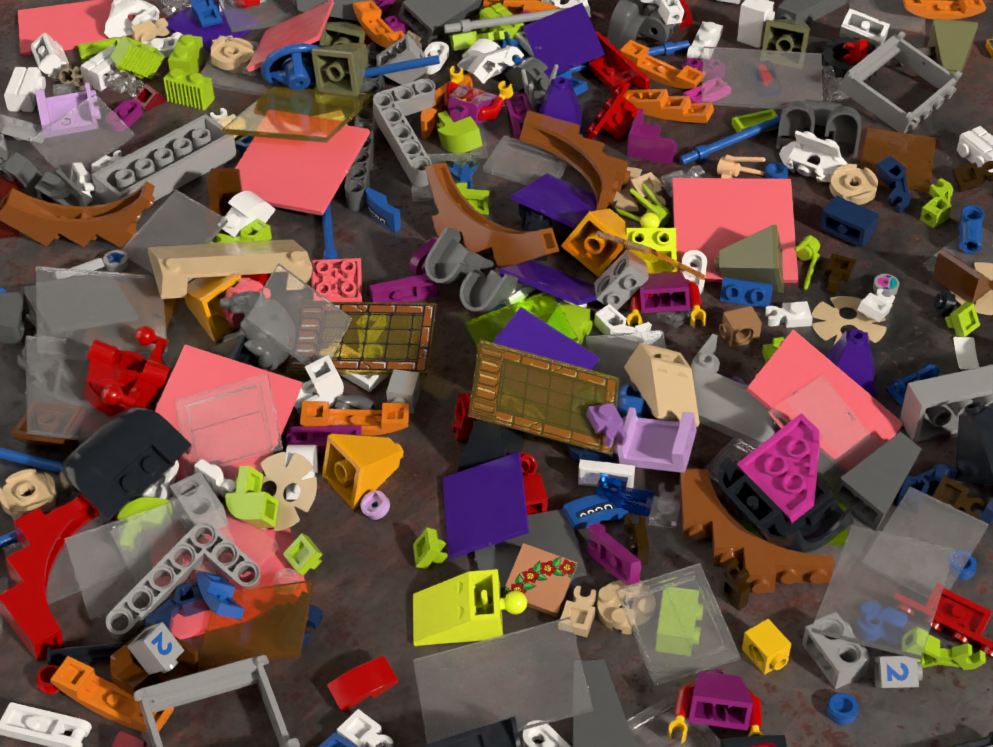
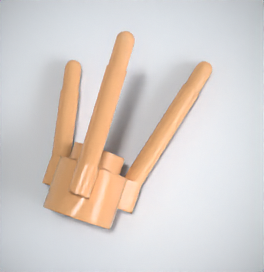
(729, 167)

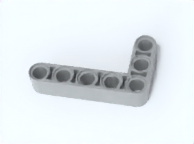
(390, 112)
(179, 574)

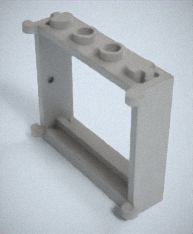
(915, 60)
(208, 684)

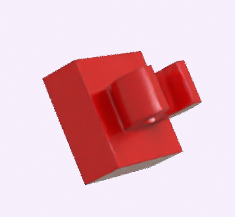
(858, 51)

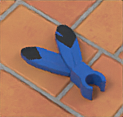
(464, 174)

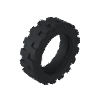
(835, 49)

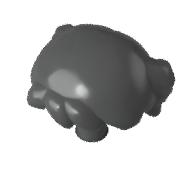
(269, 352)

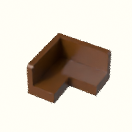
(222, 187)
(131, 676)

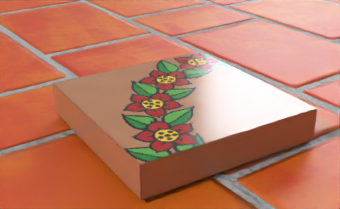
(541, 578)

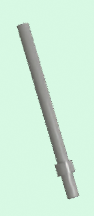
(467, 25)

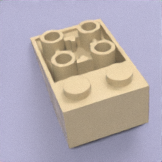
(663, 382)

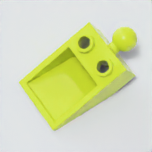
(657, 238)
(461, 609)

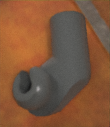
(356, 401)

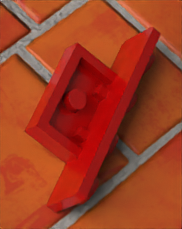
(616, 69)
(617, 115)
(964, 620)

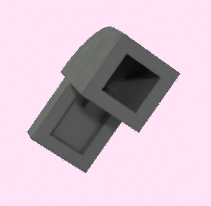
(534, 72)

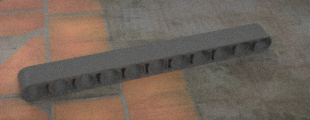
(361, 170)

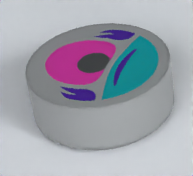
(886, 282)

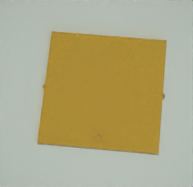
(297, 115)

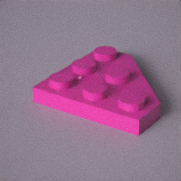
(787, 467)

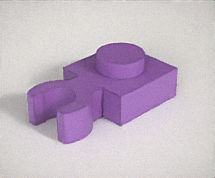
(608, 421)

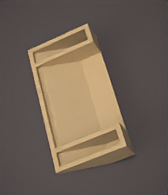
(177, 263)

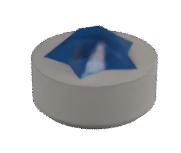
(115, 261)

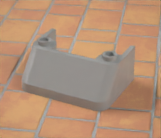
(726, 403)

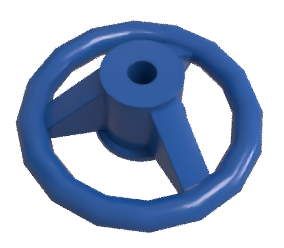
(296, 70)

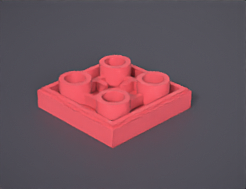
(338, 279)

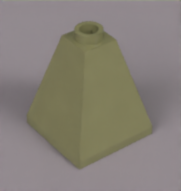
(341, 33)
(786, 35)
(952, 43)
(340, 68)
(754, 259)

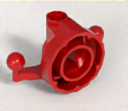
(125, 377)

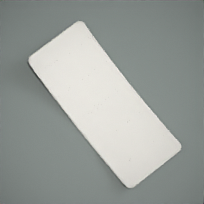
(966, 352)

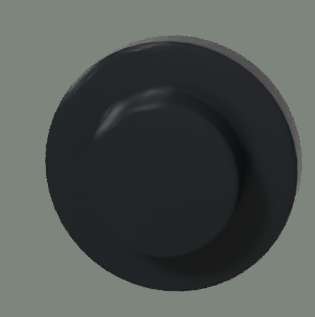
(944, 302)

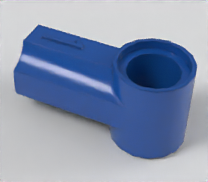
(970, 229)

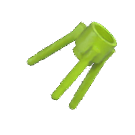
(658, 209)
(808, 250)

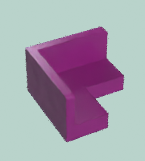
(646, 143)

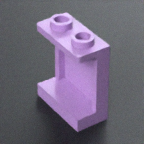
(55, 107)
(657, 442)

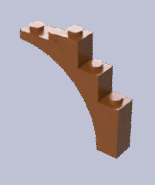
(585, 155)
(49, 221)
(479, 233)
(767, 564)

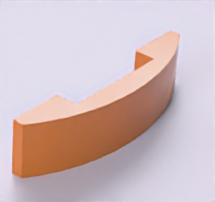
(944, 9)
(370, 19)
(659, 70)
(430, 115)
(373, 422)
(102, 696)

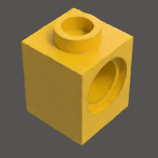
(766, 647)

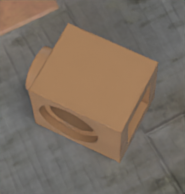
(740, 326)

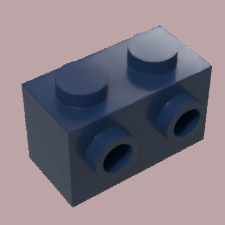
(849, 221)

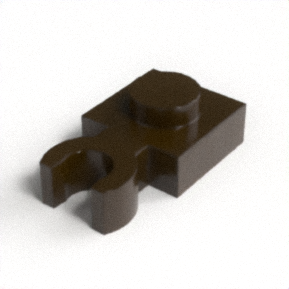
(971, 176)
(955, 495)
(734, 585)

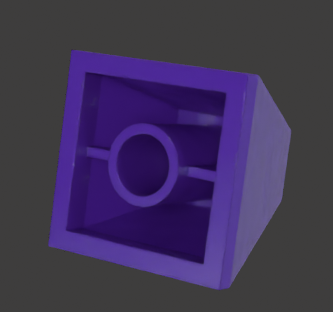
(561, 102)
(855, 358)

